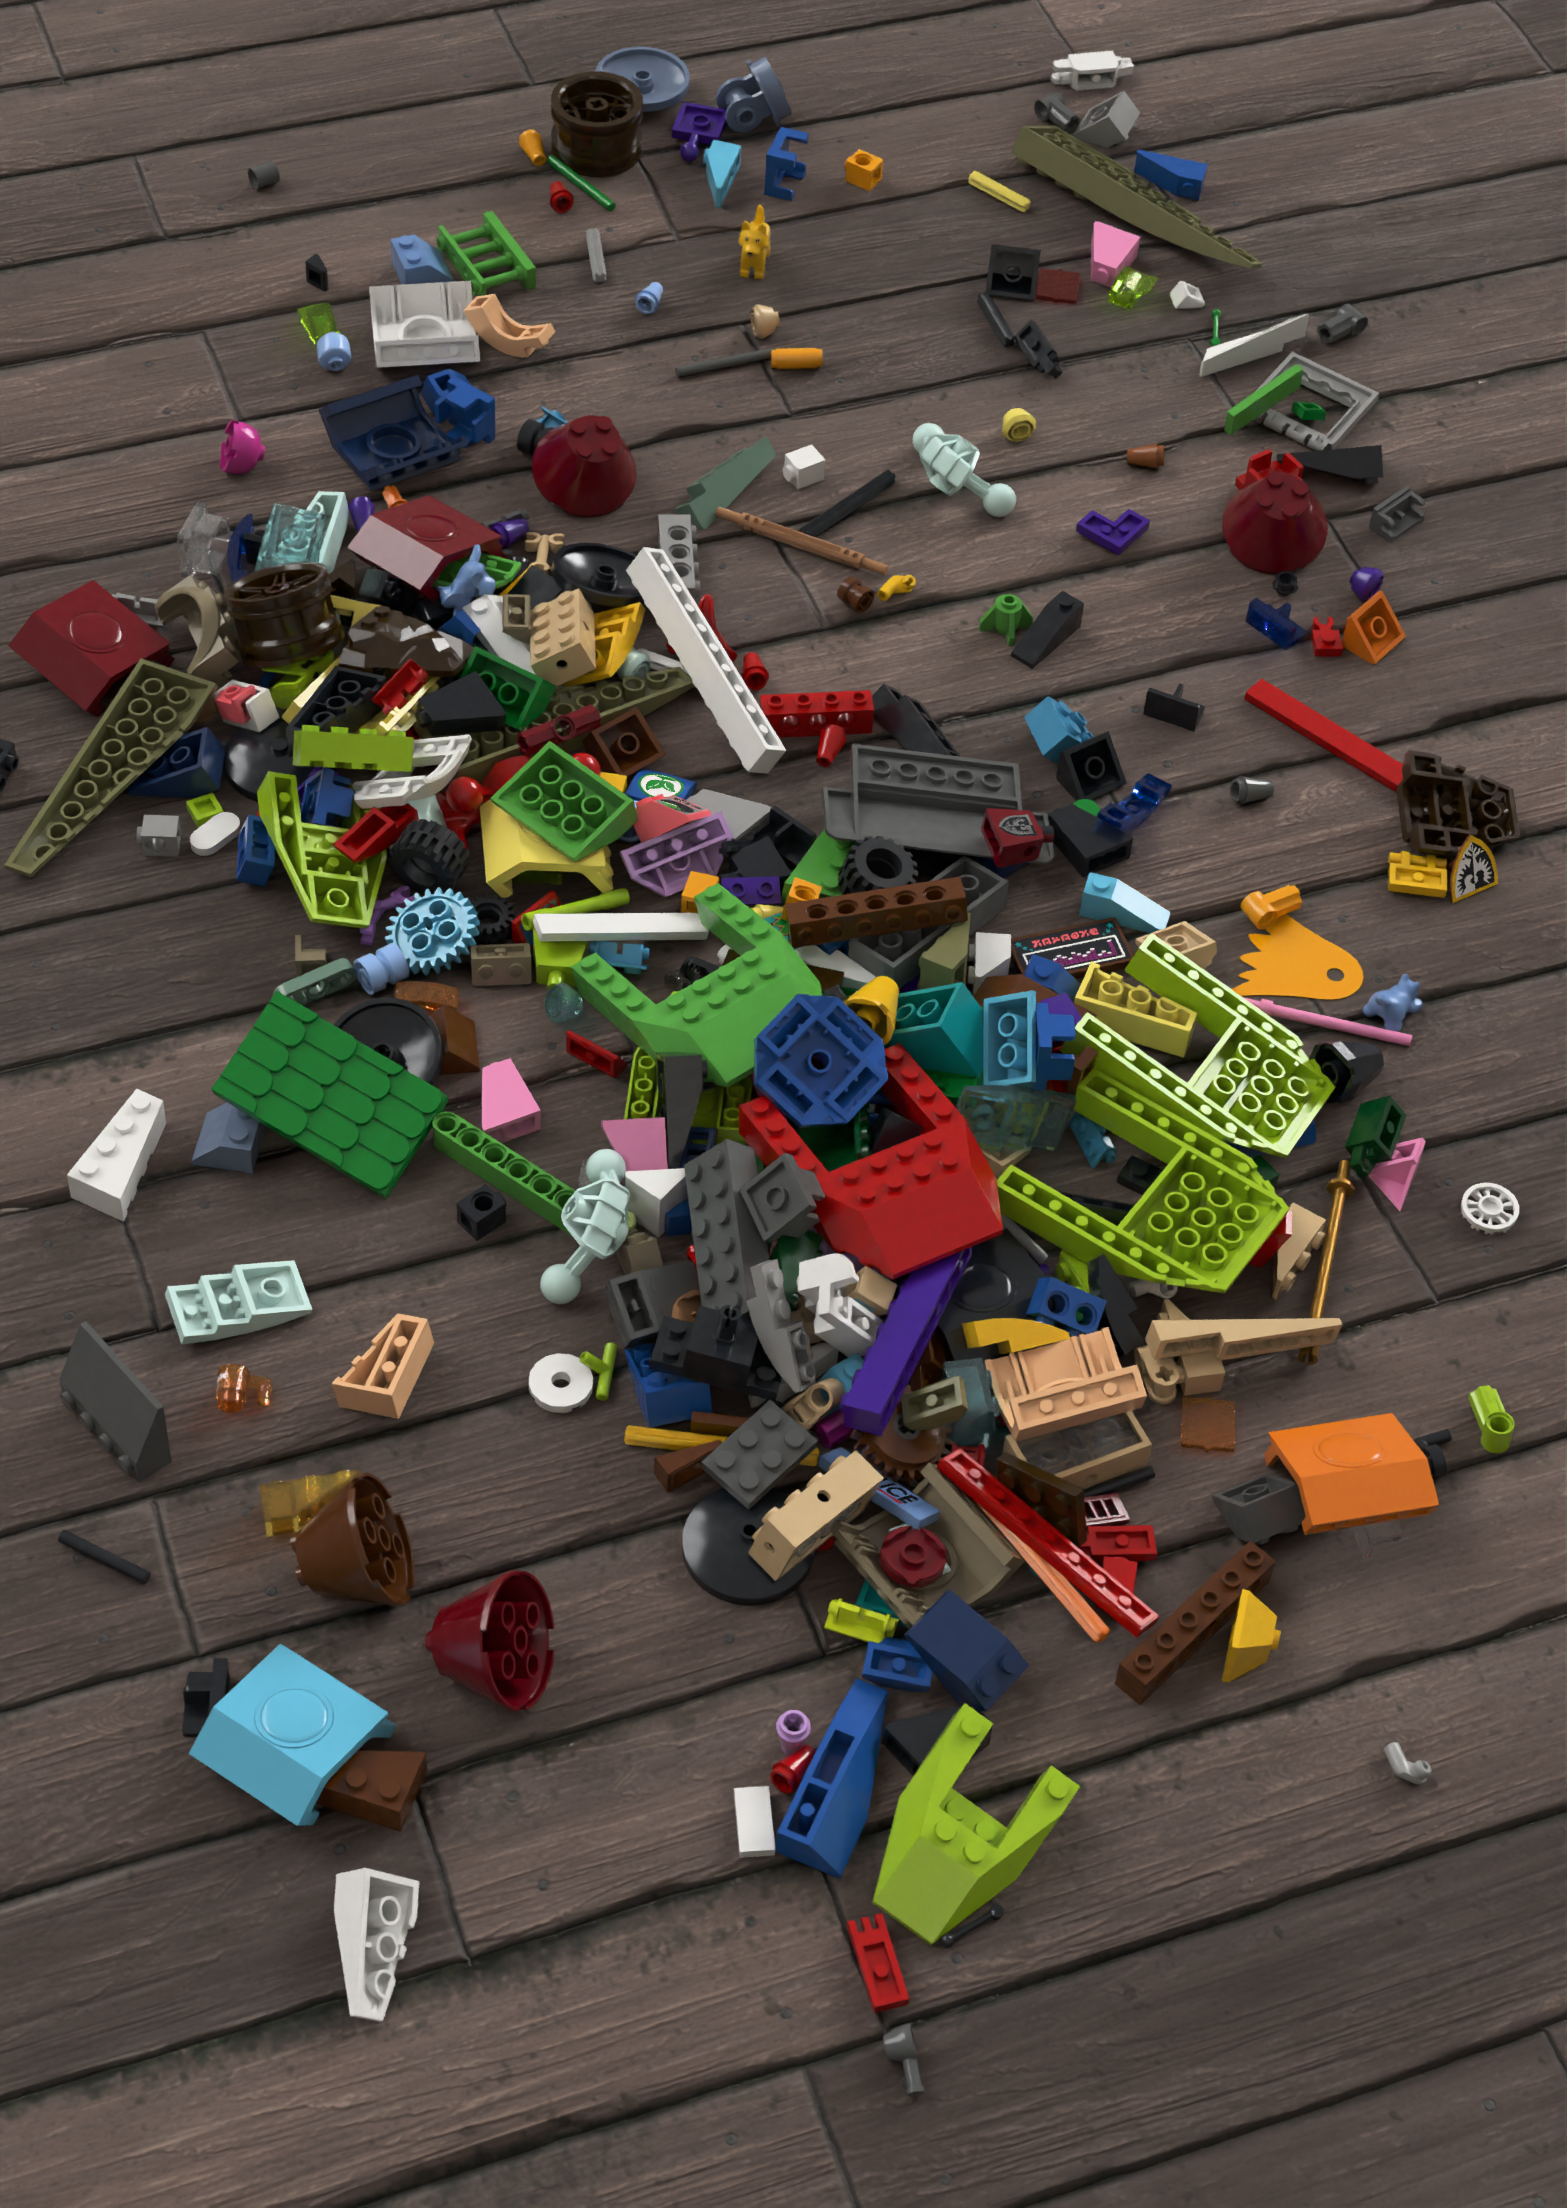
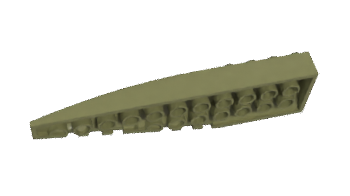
(1119, 192)

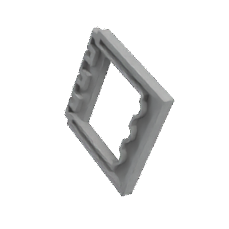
(1330, 384)

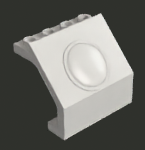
(422, 324)

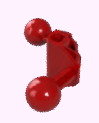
(466, 794)

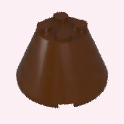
(356, 1547)

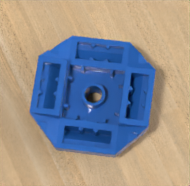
(839, 1038)

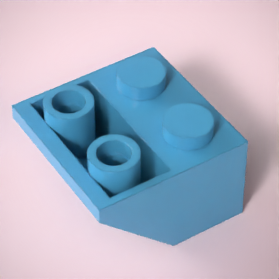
(1056, 727)

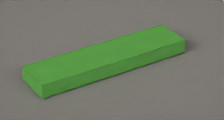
(1263, 399)

